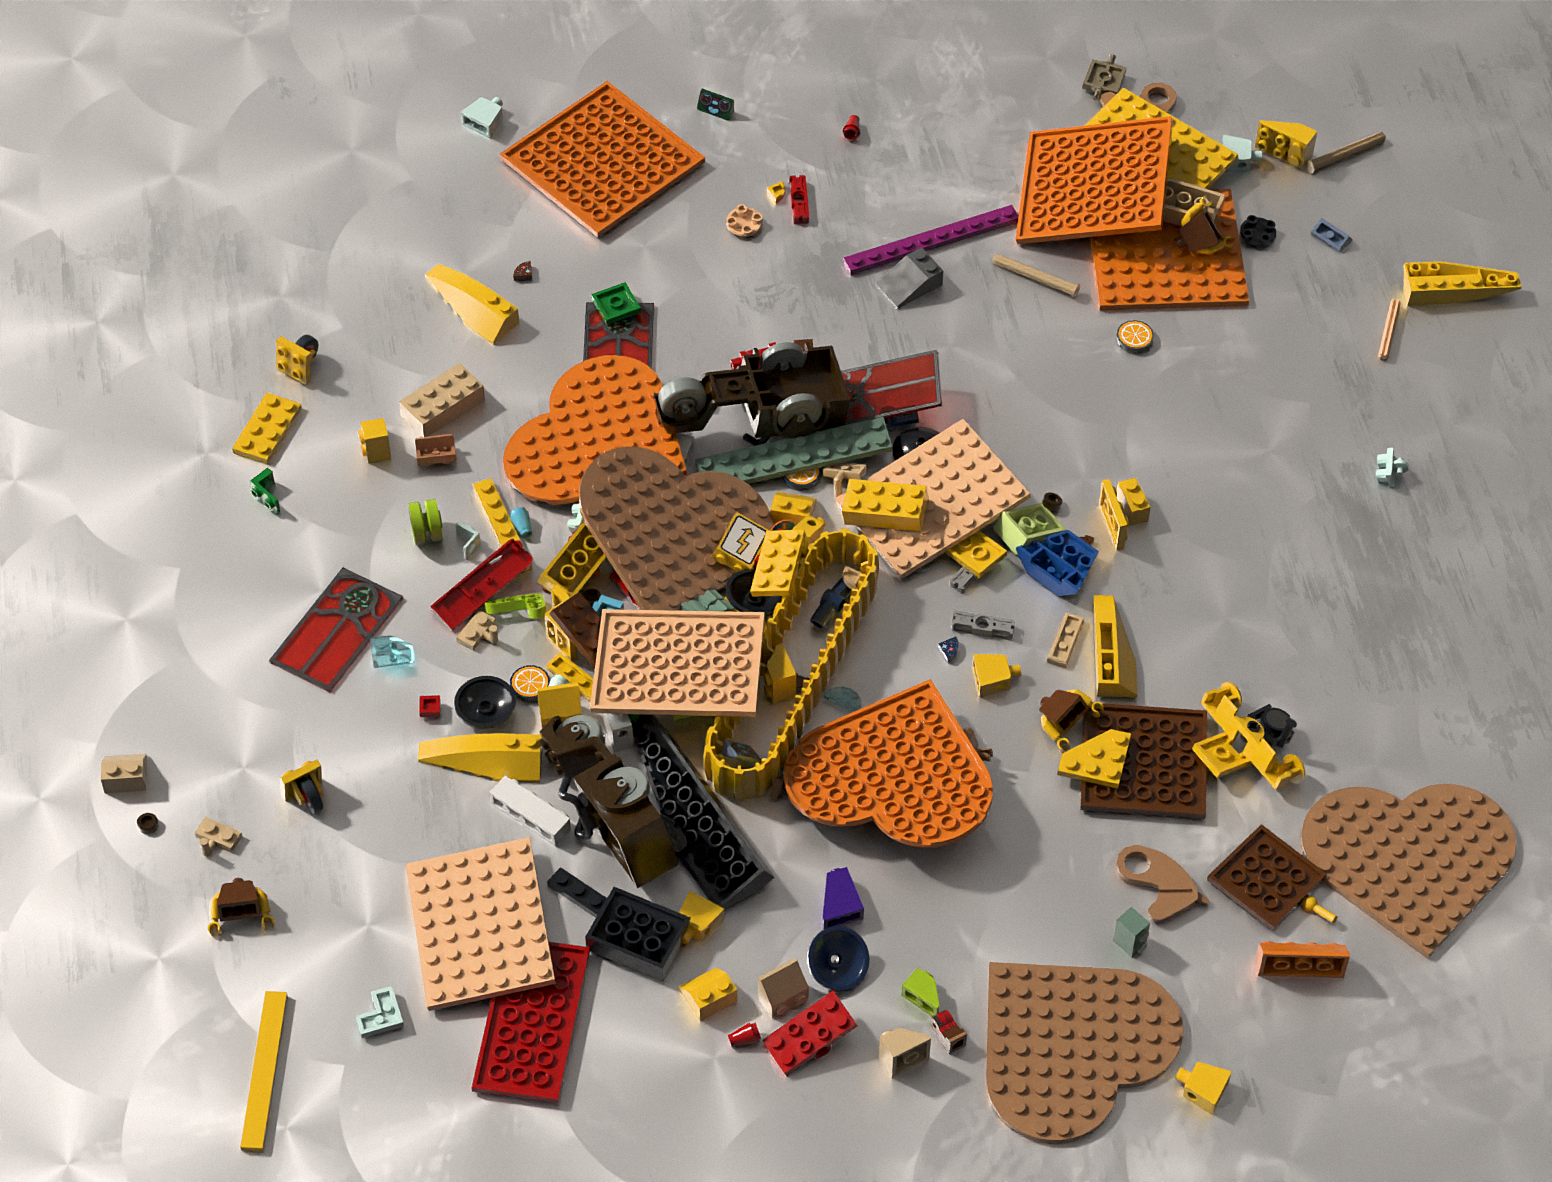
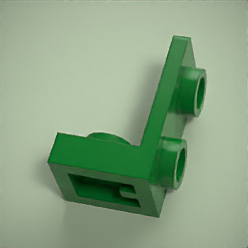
(259, 488)

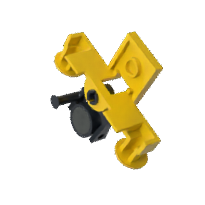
(1272, 730)

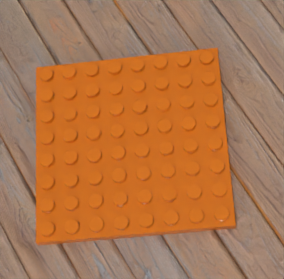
(602, 158)
(1095, 180)
(1153, 273)

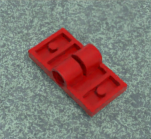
(810, 1033)

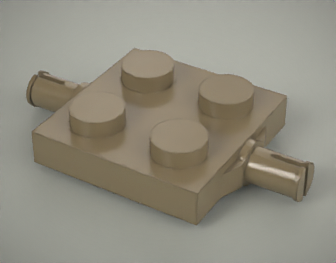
(1104, 77)

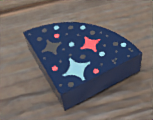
(949, 648)

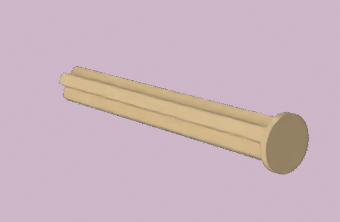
(1344, 152)
(1036, 275)

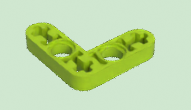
(532, 602)

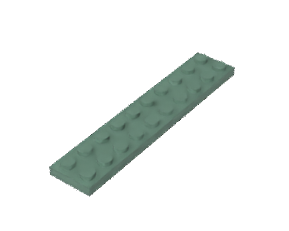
(802, 453)

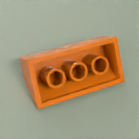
(1302, 959)

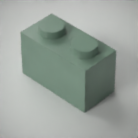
(1131, 932)

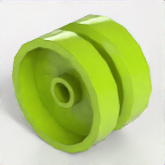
(426, 521)

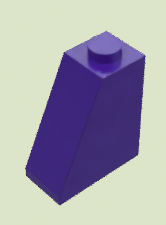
(841, 900)

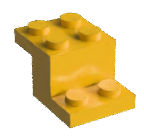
(553, 631)

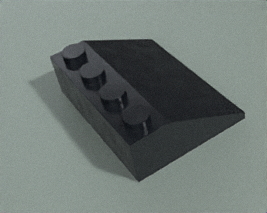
(637, 933)

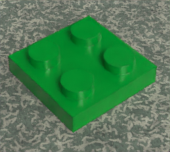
(616, 303)

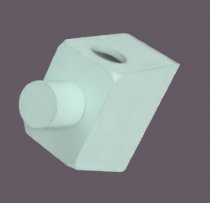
(483, 116)
(1243, 149)

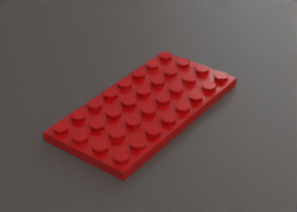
(532, 1033)

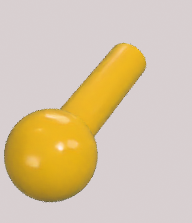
(1311, 905)

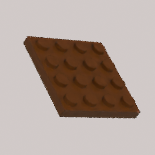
(1266, 877)

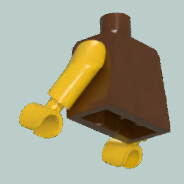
(1200, 231)
(1063, 711)
(239, 901)

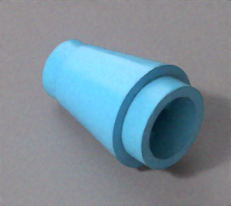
(521, 521)

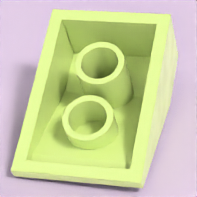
(1026, 525)

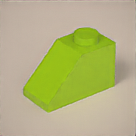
(922, 991)

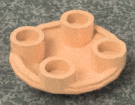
(744, 221)

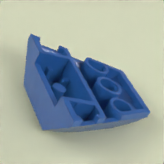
(1058, 562)

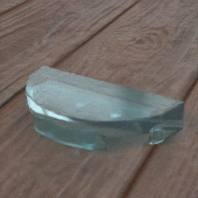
(844, 697)

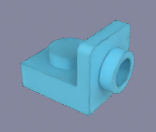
(607, 603)

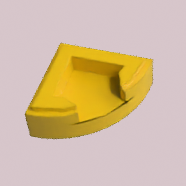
(776, 191)

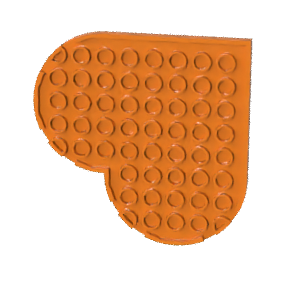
(592, 411)
(895, 766)

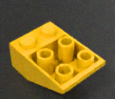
(1286, 141)

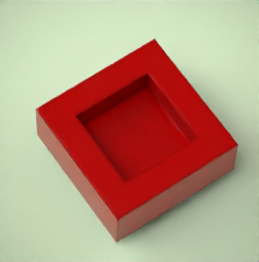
(429, 706)

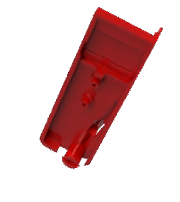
(482, 584)

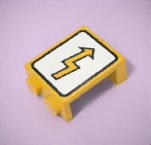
(740, 543)

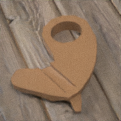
(1148, 90)
(1175, 886)

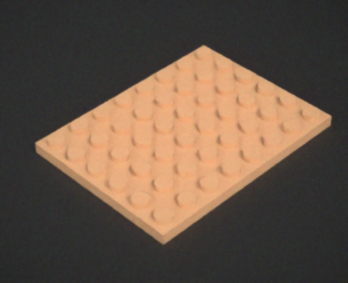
(965, 493)
(678, 663)
(479, 924)

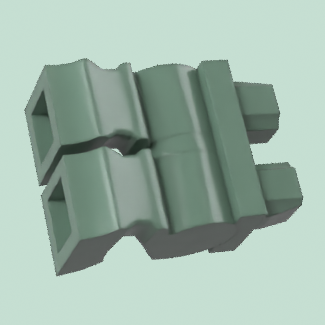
(708, 602)

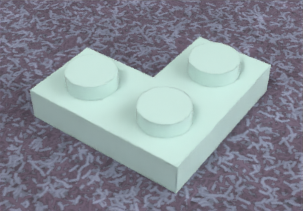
(384, 1018)

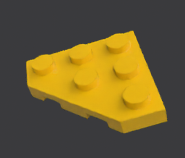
(1097, 759)

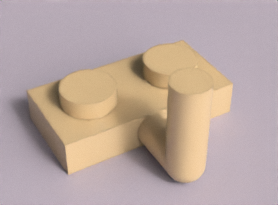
(843, 471)
(477, 630)
(216, 834)

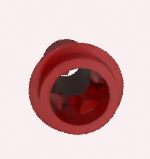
(852, 128)
(745, 1035)

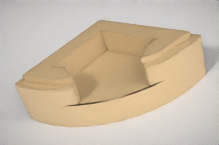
(850, 577)

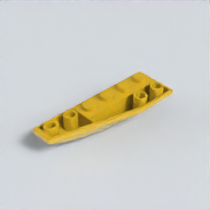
(1454, 283)
(1113, 653)

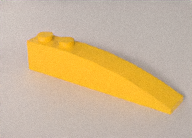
(475, 303)
(487, 755)

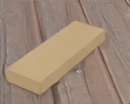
(1065, 640)

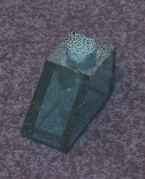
(390, 651)

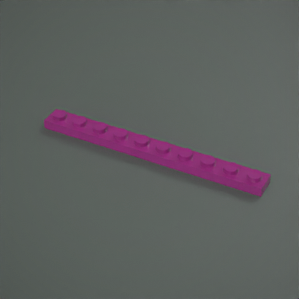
(931, 239)

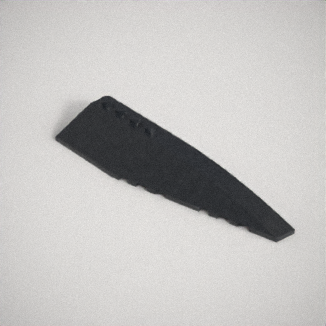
(716, 847)

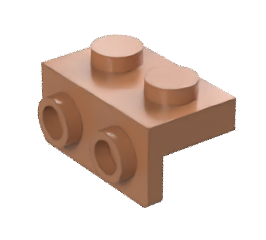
(435, 449)

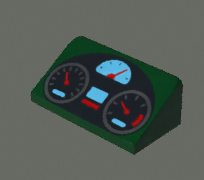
(715, 104)

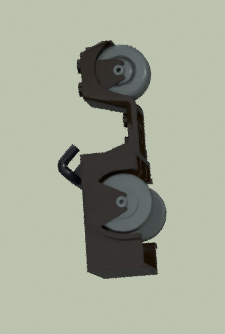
(784, 396)
(610, 797)

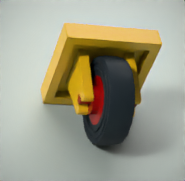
(296, 357)
(304, 785)

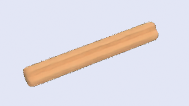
(1389, 329)

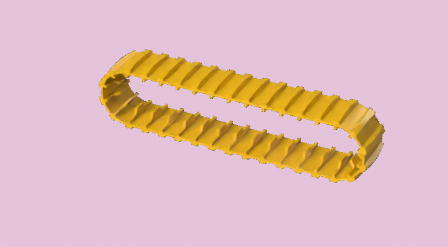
(829, 548)

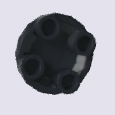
(1258, 231)

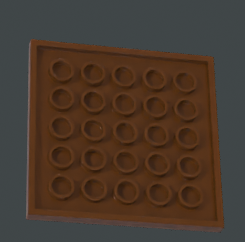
(1160, 767)

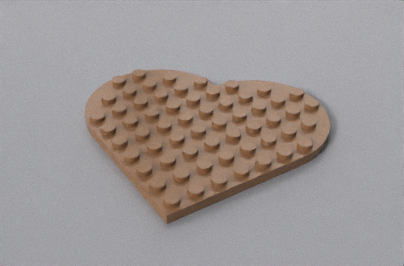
(663, 524)
(1414, 860)
(1068, 1043)

